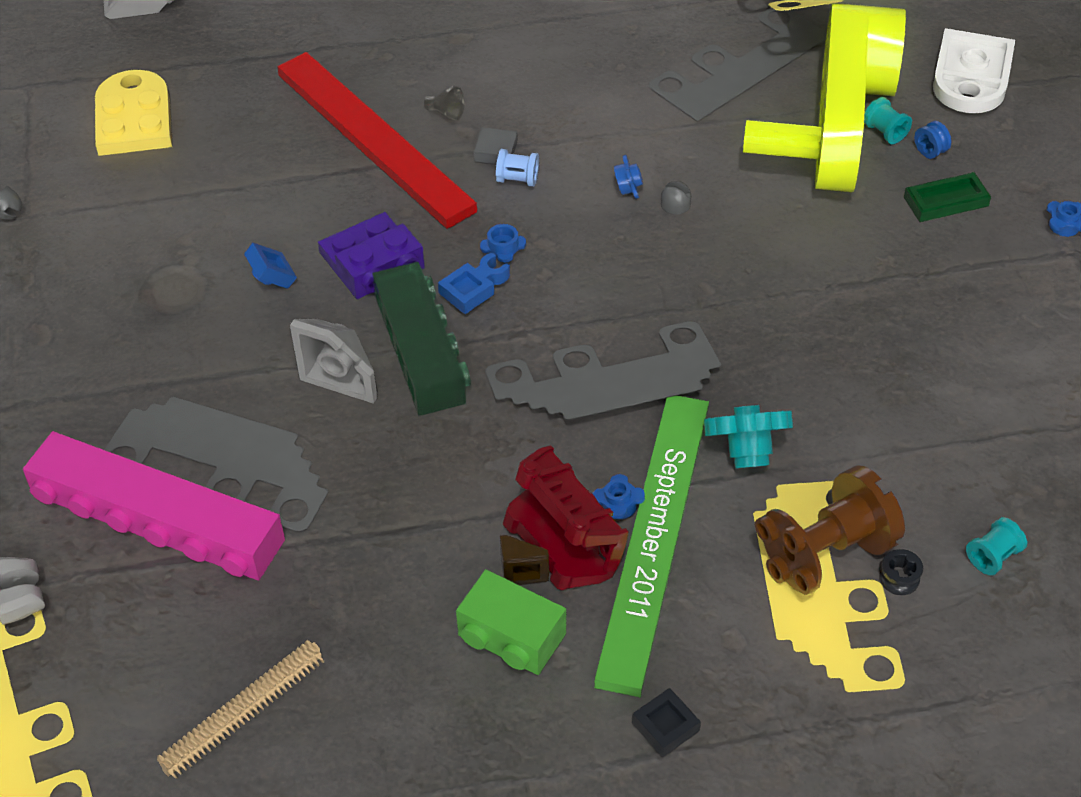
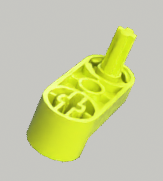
(859, 59)

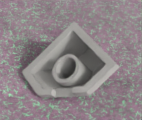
(333, 358)

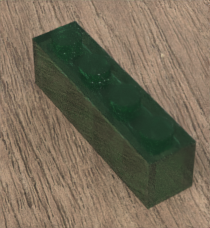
(420, 338)

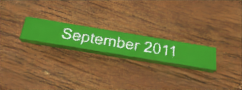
(652, 548)

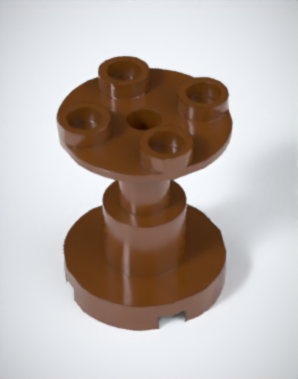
(857, 516)

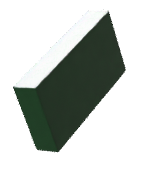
(947, 197)

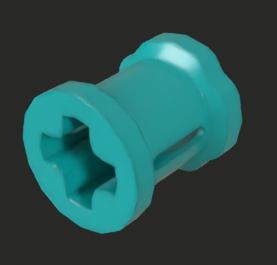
(887, 120)
(996, 546)

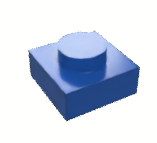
(269, 266)

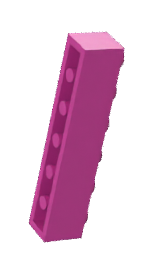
(155, 506)

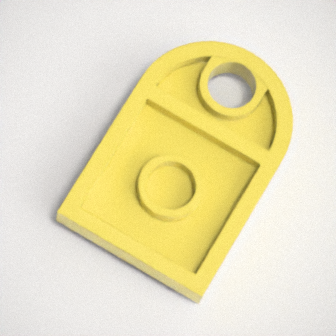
(132, 116)

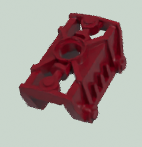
(566, 521)

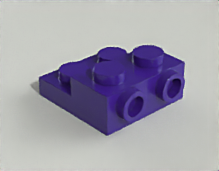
(367, 249)

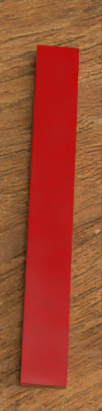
(378, 140)

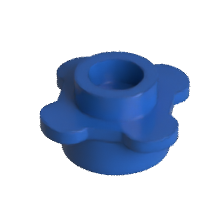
(628, 177)
(1065, 217)
(503, 242)
(624, 505)

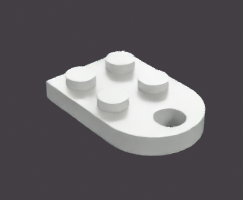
(975, 67)

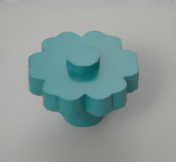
(749, 433)

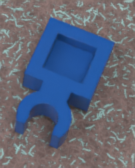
(472, 286)

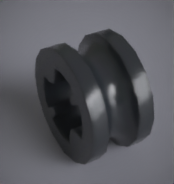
(911, 566)

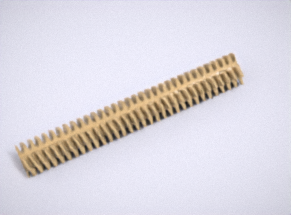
(239, 708)

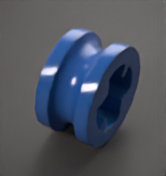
(932, 139)

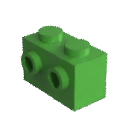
(511, 622)

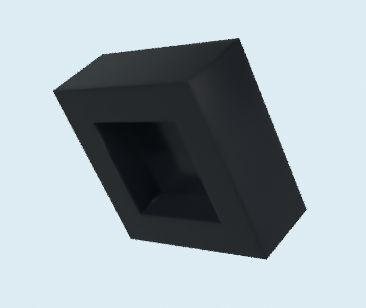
(666, 722)

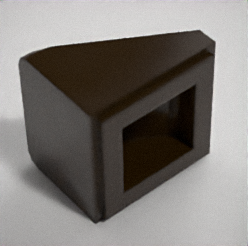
(523, 561)

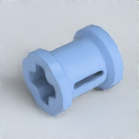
(517, 167)

